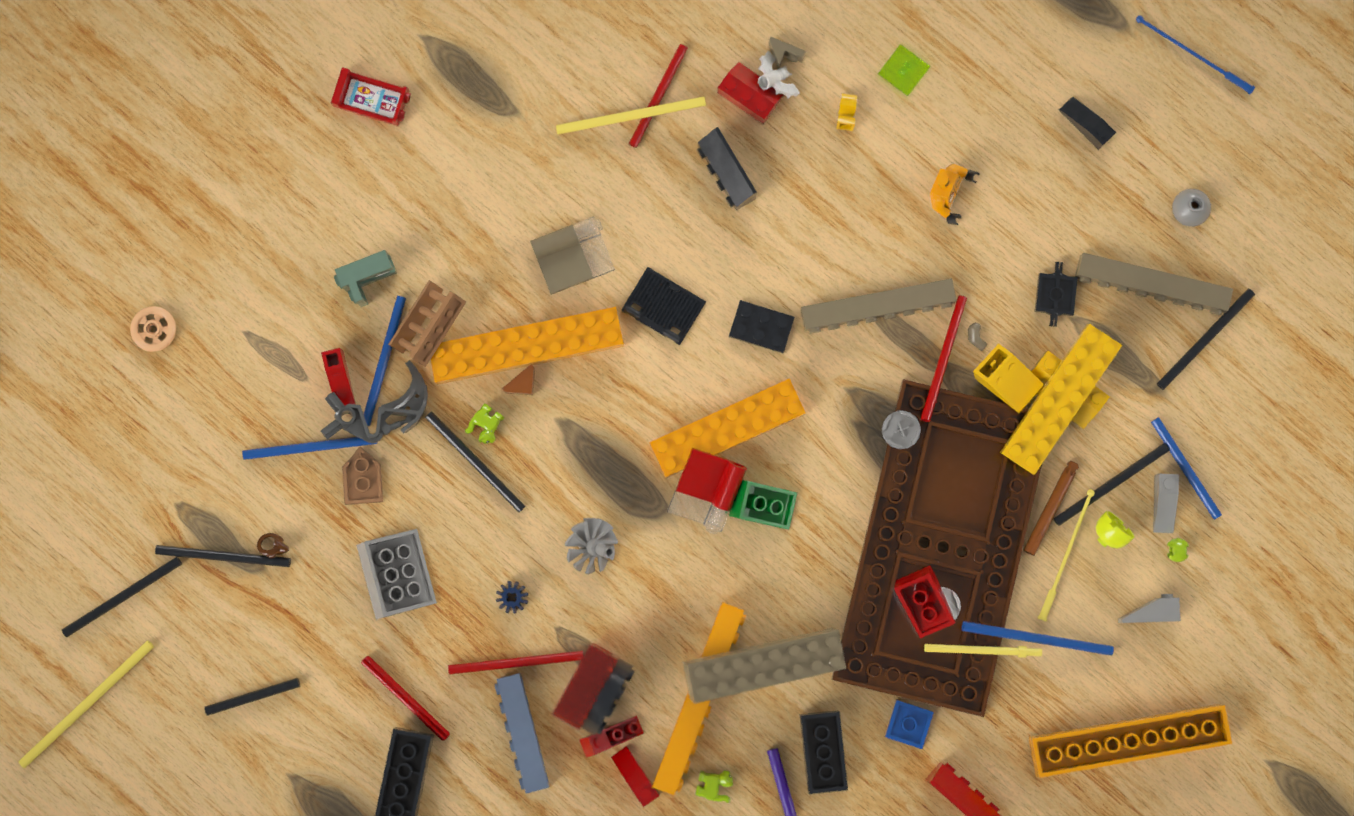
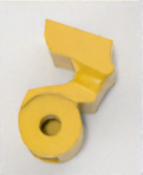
(847, 112)

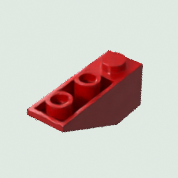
(338, 375)
(611, 736)

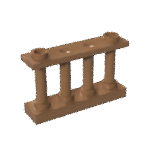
(437, 328)

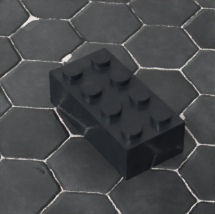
(823, 752)

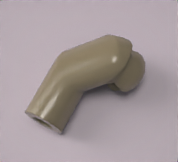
(974, 336)

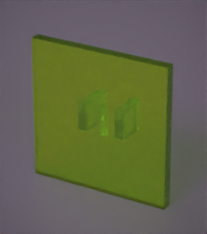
(903, 70)

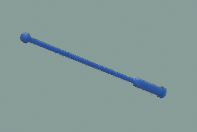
(1228, 75)

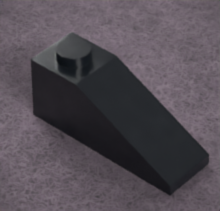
(1087, 122)

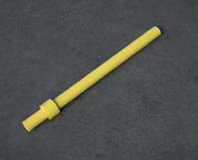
(1021, 651)

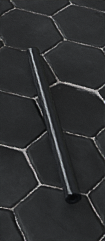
(1205, 339)
(475, 461)
(1112, 483)
(222, 556)
(121, 597)

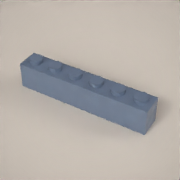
(522, 732)

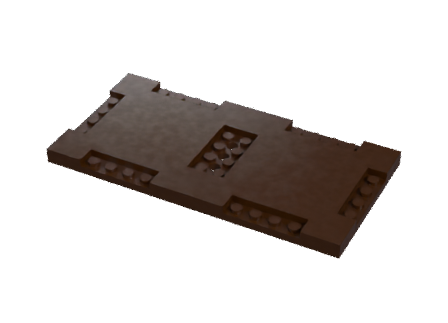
(950, 491)

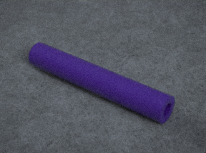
(781, 782)

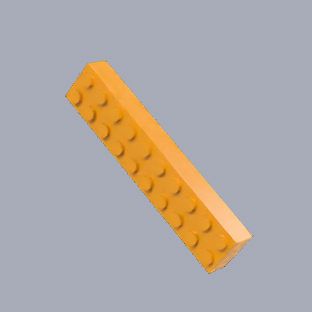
(527, 345)
(690, 718)
(1130, 740)

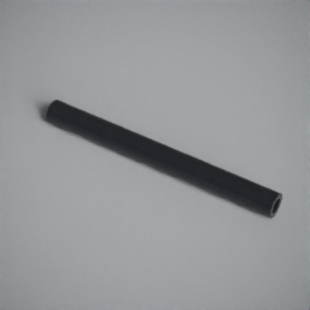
(252, 696)

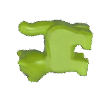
(485, 421)
(711, 788)

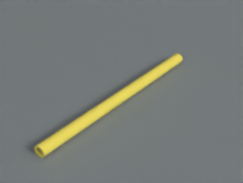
(86, 704)

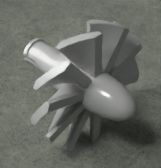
(594, 540)

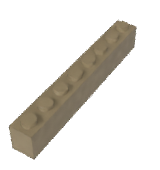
(1154, 283)
(878, 305)

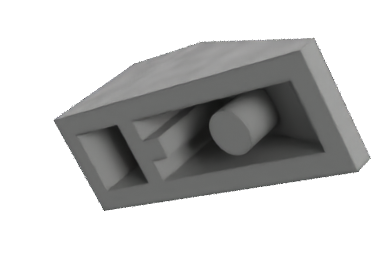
(1165, 502)
(1157, 610)

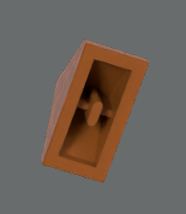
(522, 383)

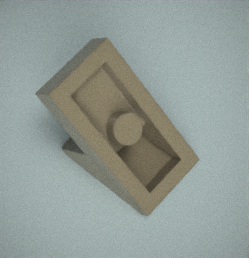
(781, 48)

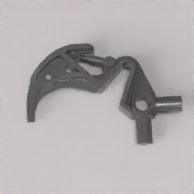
(358, 424)

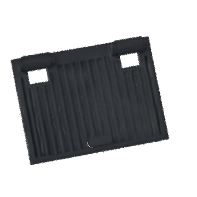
(663, 305)

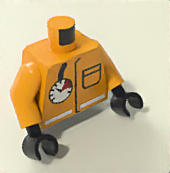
(946, 188)

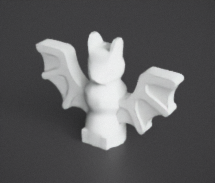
(773, 78)

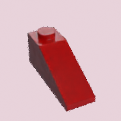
(635, 776)

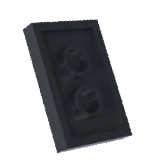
(761, 326)

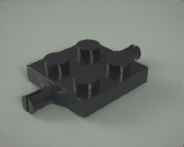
(1056, 294)

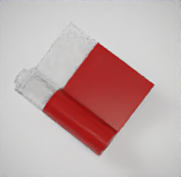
(707, 489)

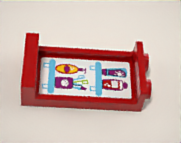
(370, 97)

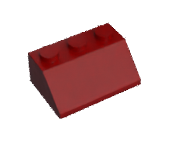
(742, 90)

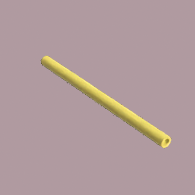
(631, 115)

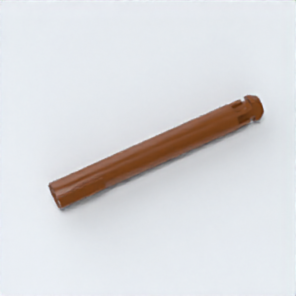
(1051, 508)

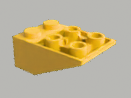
(1008, 378)

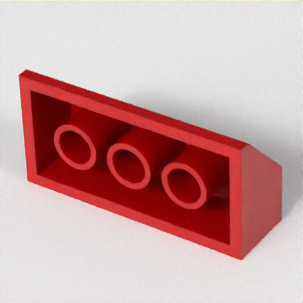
(959, 792)

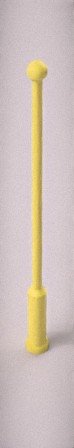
(1052, 592)

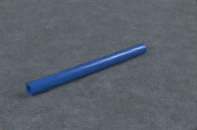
(1186, 468)

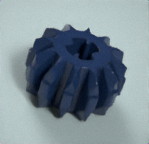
(505, 597)

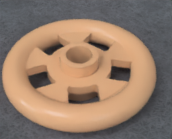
(157, 344)

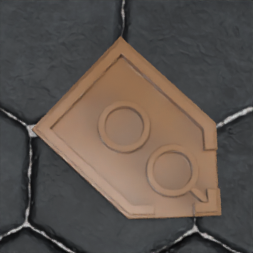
(362, 479)

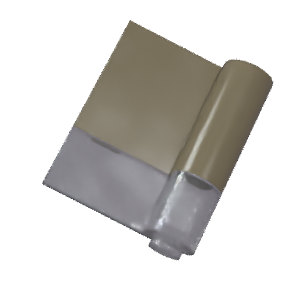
(572, 255)

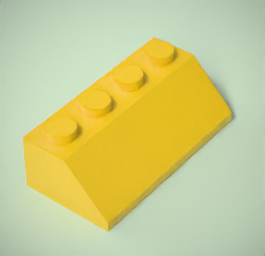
(1092, 405)

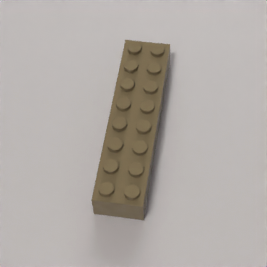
(764, 665)

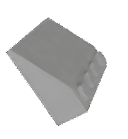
(396, 574)

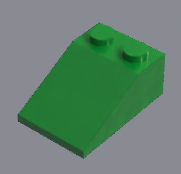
(764, 504)

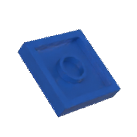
(909, 724)

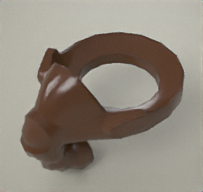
(278, 549)

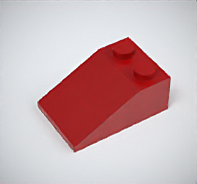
(924, 601)

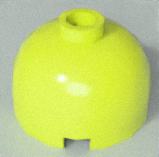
(1112, 531)

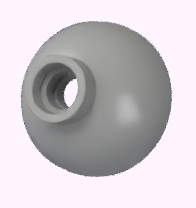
(1186, 213)

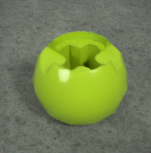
(1177, 550)

